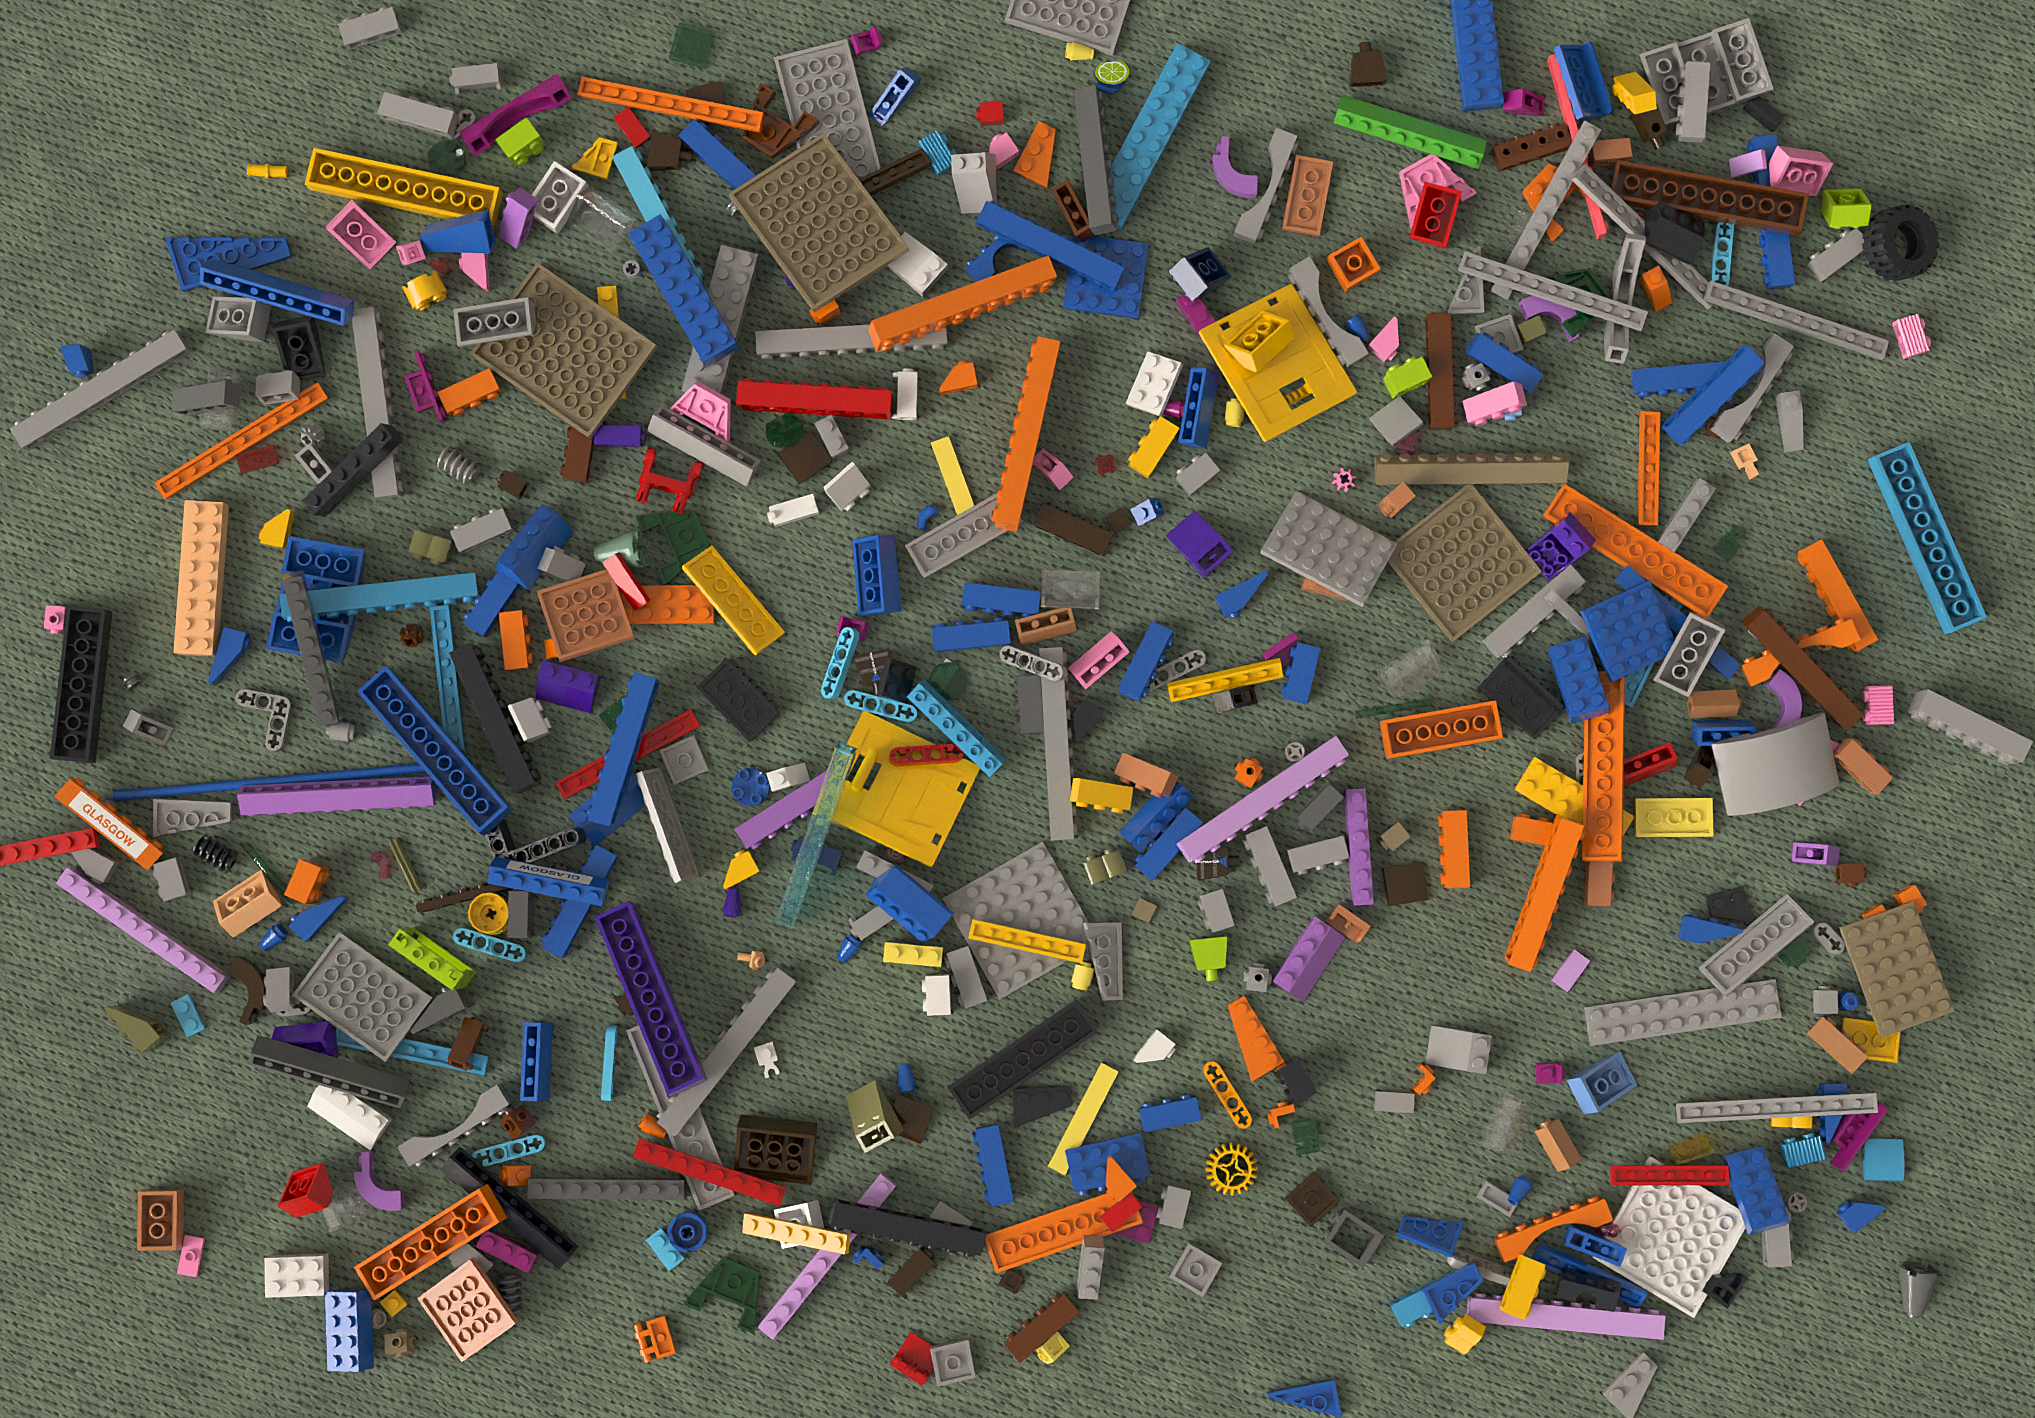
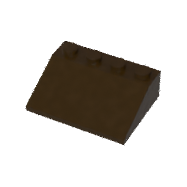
(775, 1148)

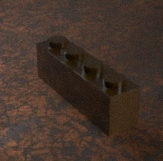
(1072, 529)

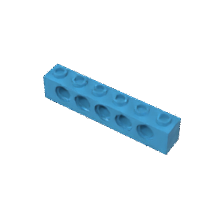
(956, 728)

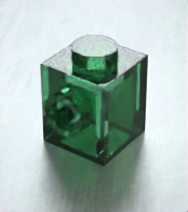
(1795, 953)

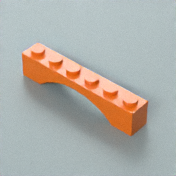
(1839, 636)
(1591, 1213)

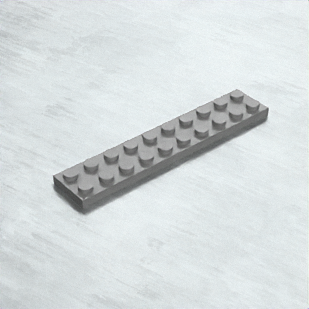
(1681, 1012)
(692, 1138)

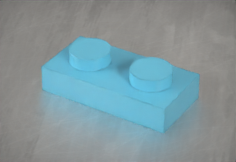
(188, 1015)
(664, 1250)

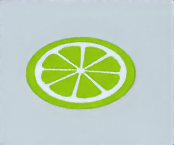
(1112, 72)

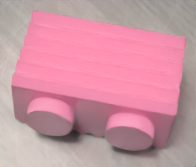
(1911, 336)
(1878, 705)

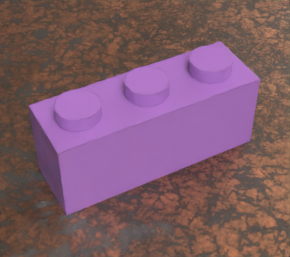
(517, 217)

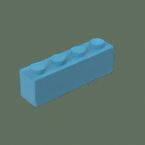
(1412, 1306)

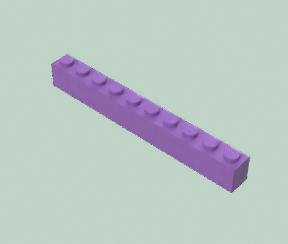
(336, 795)

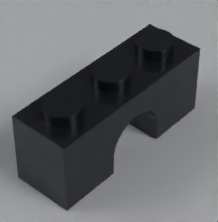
(1573, 1283)

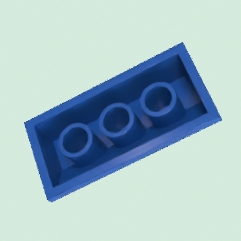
(526, 550)
(876, 575)
(630, 805)
(909, 903)

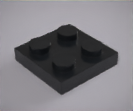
(896, 680)

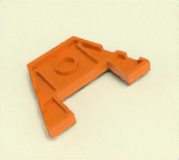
(1535, 191)

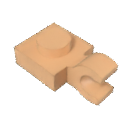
(1744, 458)

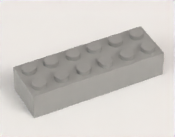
(1969, 727)

